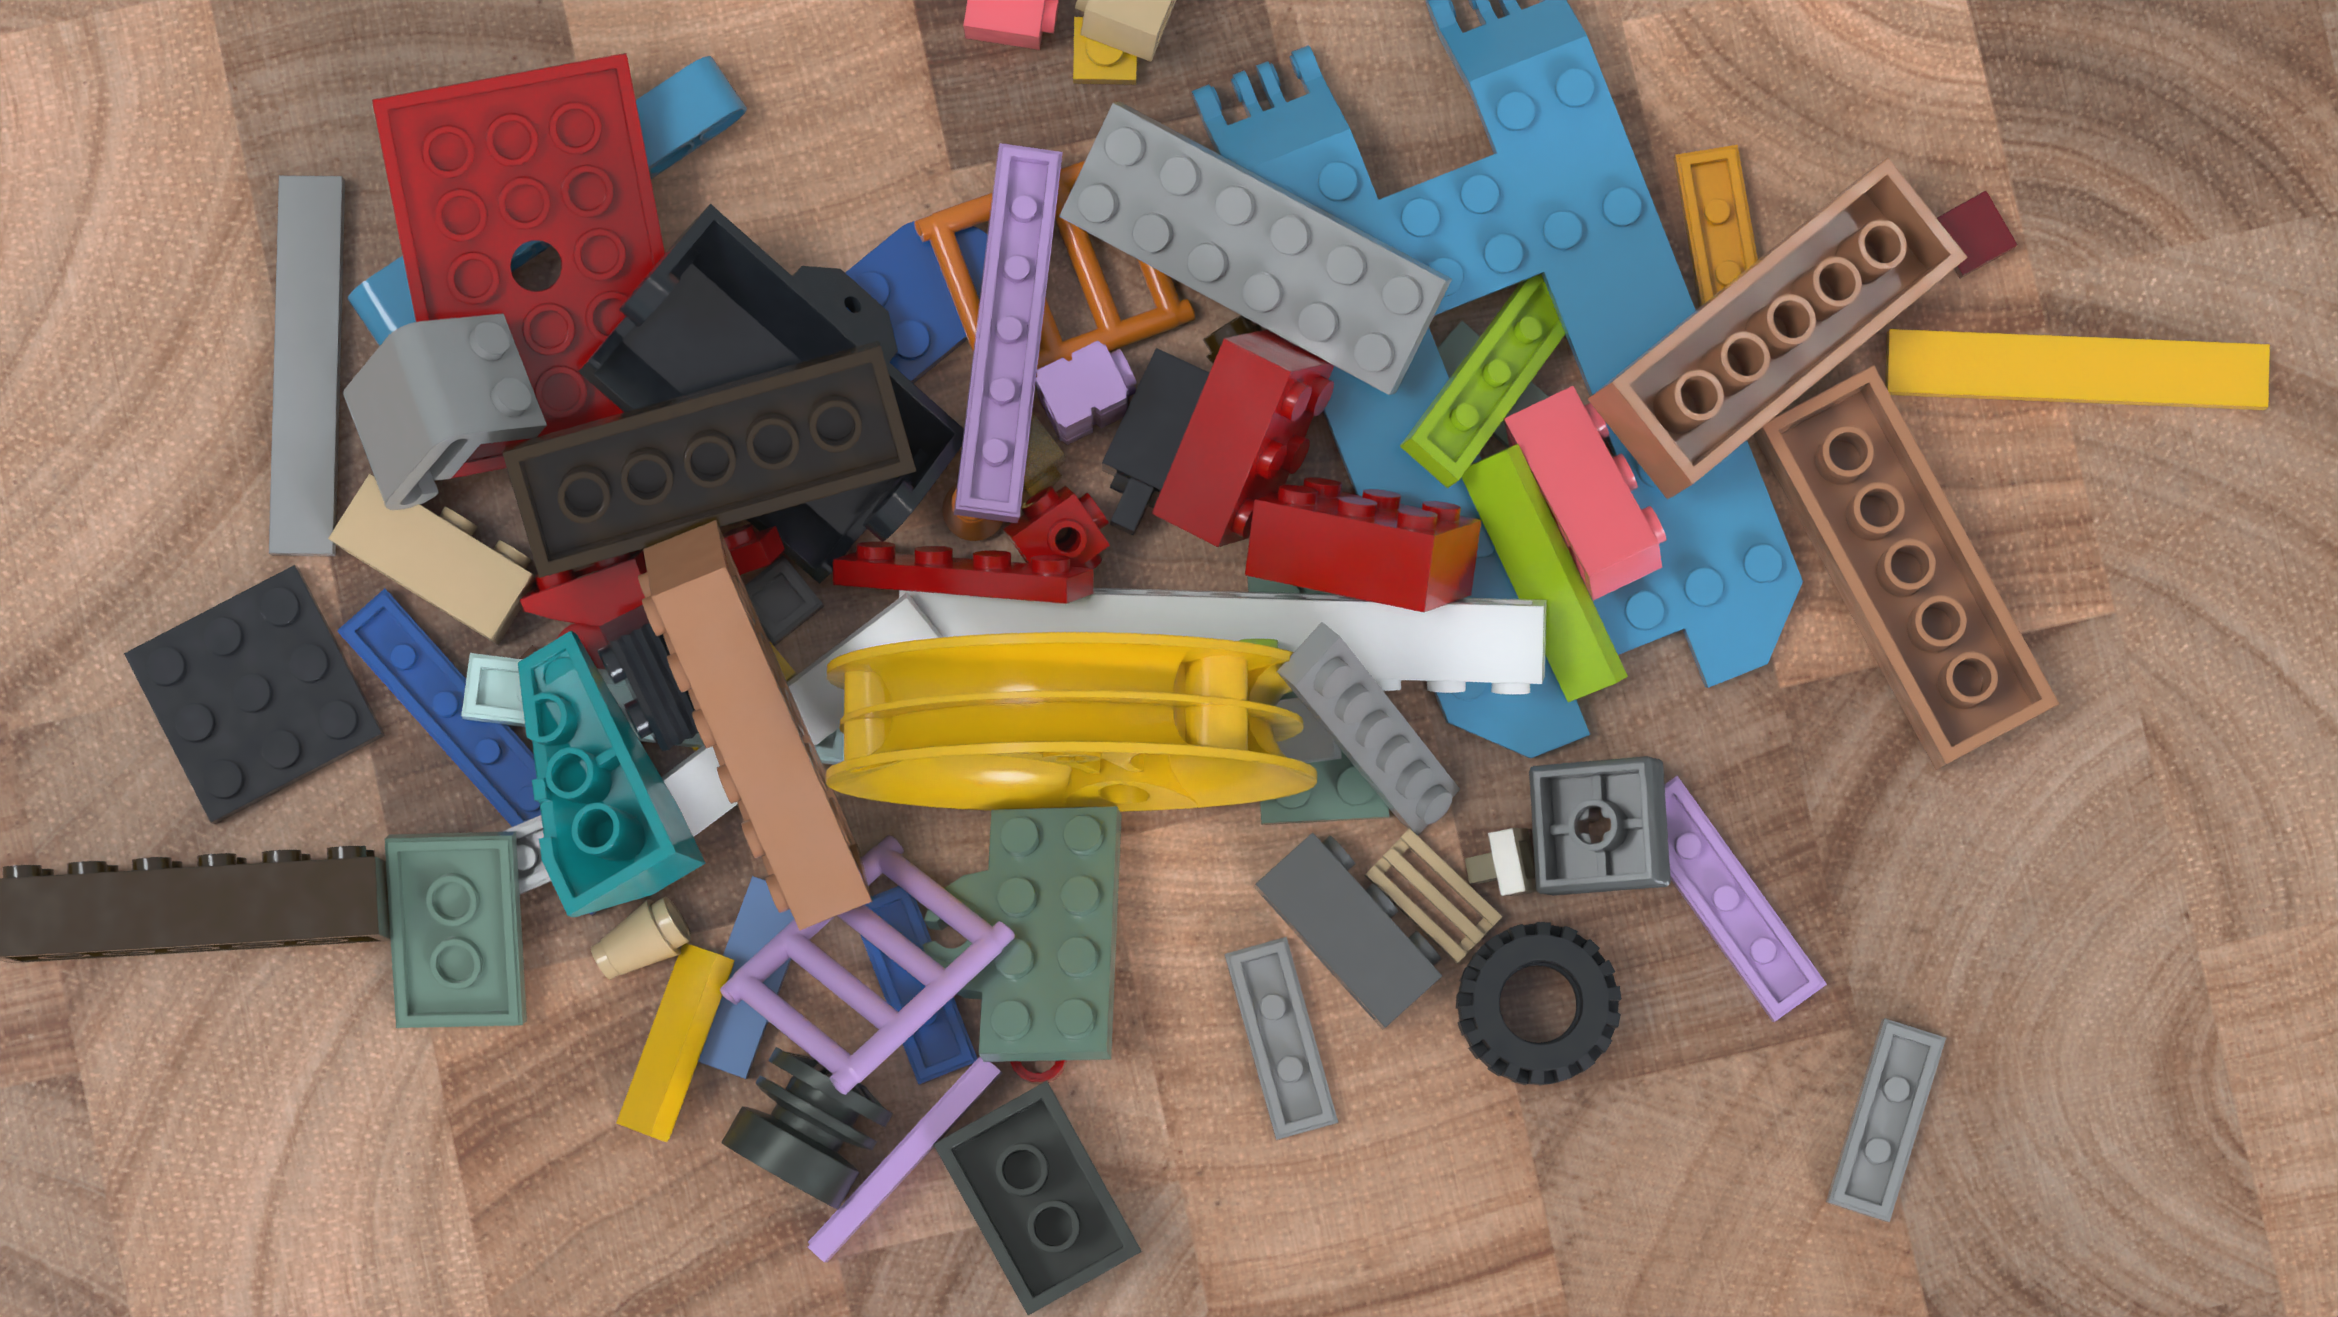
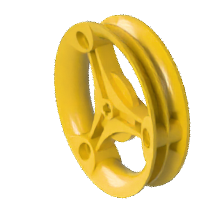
(1066, 722)

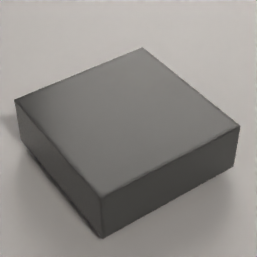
(782, 599)

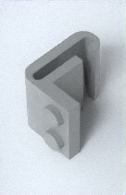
(437, 397)

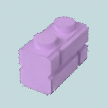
(1085, 390)

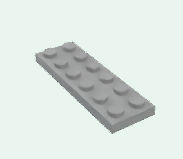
(1255, 248)

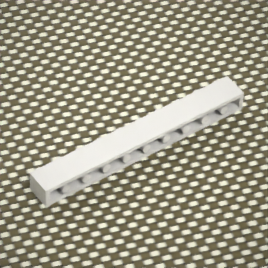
(1444, 646)

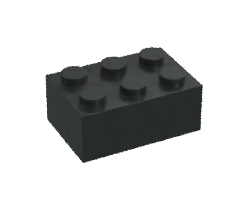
(1037, 1198)

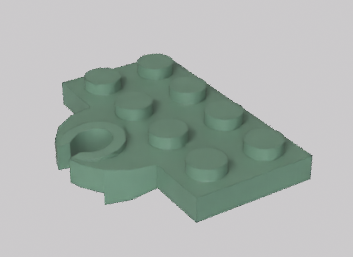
(1058, 892)

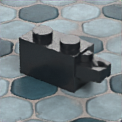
(1151, 435)

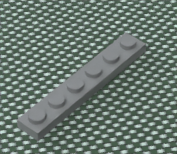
(1369, 729)

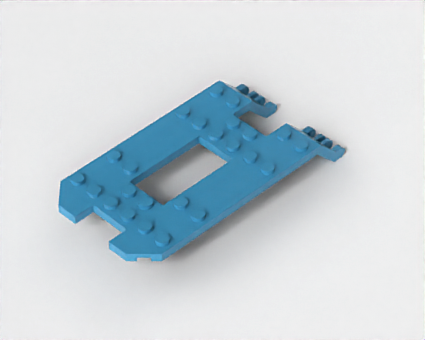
(1557, 204)

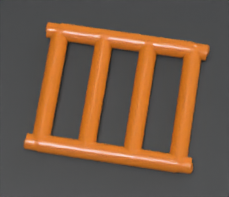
(1110, 329)

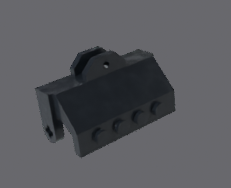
(731, 312)

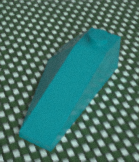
(601, 800)

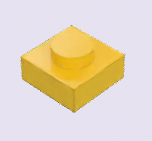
(1099, 62)

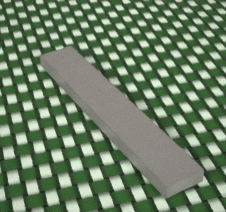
(307, 365)

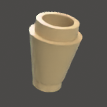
(643, 938)

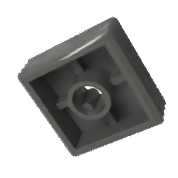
(1571, 797)

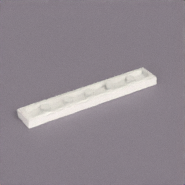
(696, 780)

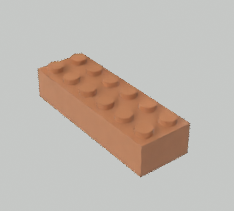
(1777, 329)
(1905, 567)
(753, 726)

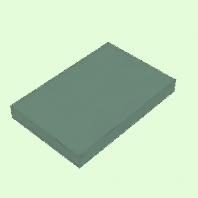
(455, 929)

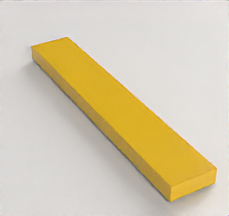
(2077, 369)

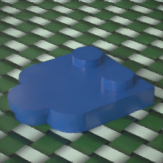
(911, 287)

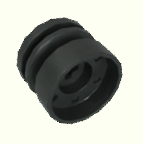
(806, 1128)

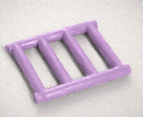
(893, 1025)

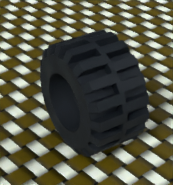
(1594, 993)

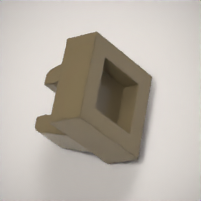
(1509, 863)

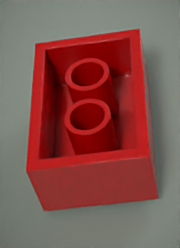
(1244, 435)
(1363, 545)

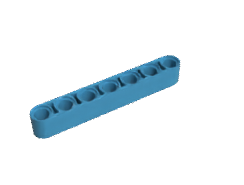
(673, 123)

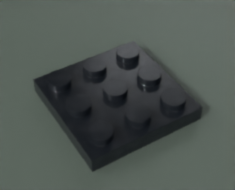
(254, 694)

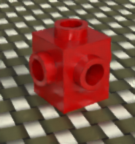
(1050, 512)

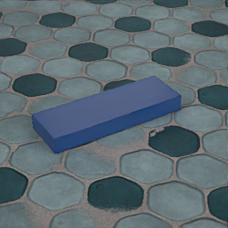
(942, 1041)

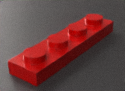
(986, 575)

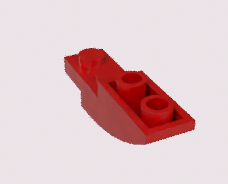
(612, 585)

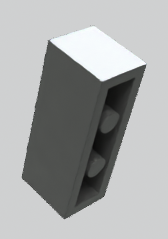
(1350, 928)

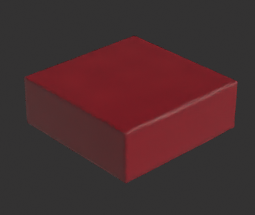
(1978, 232)

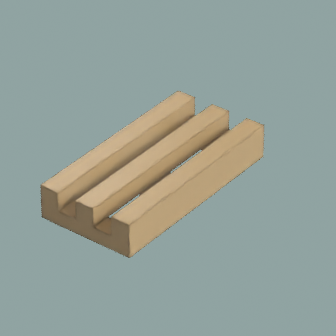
(1394, 858)

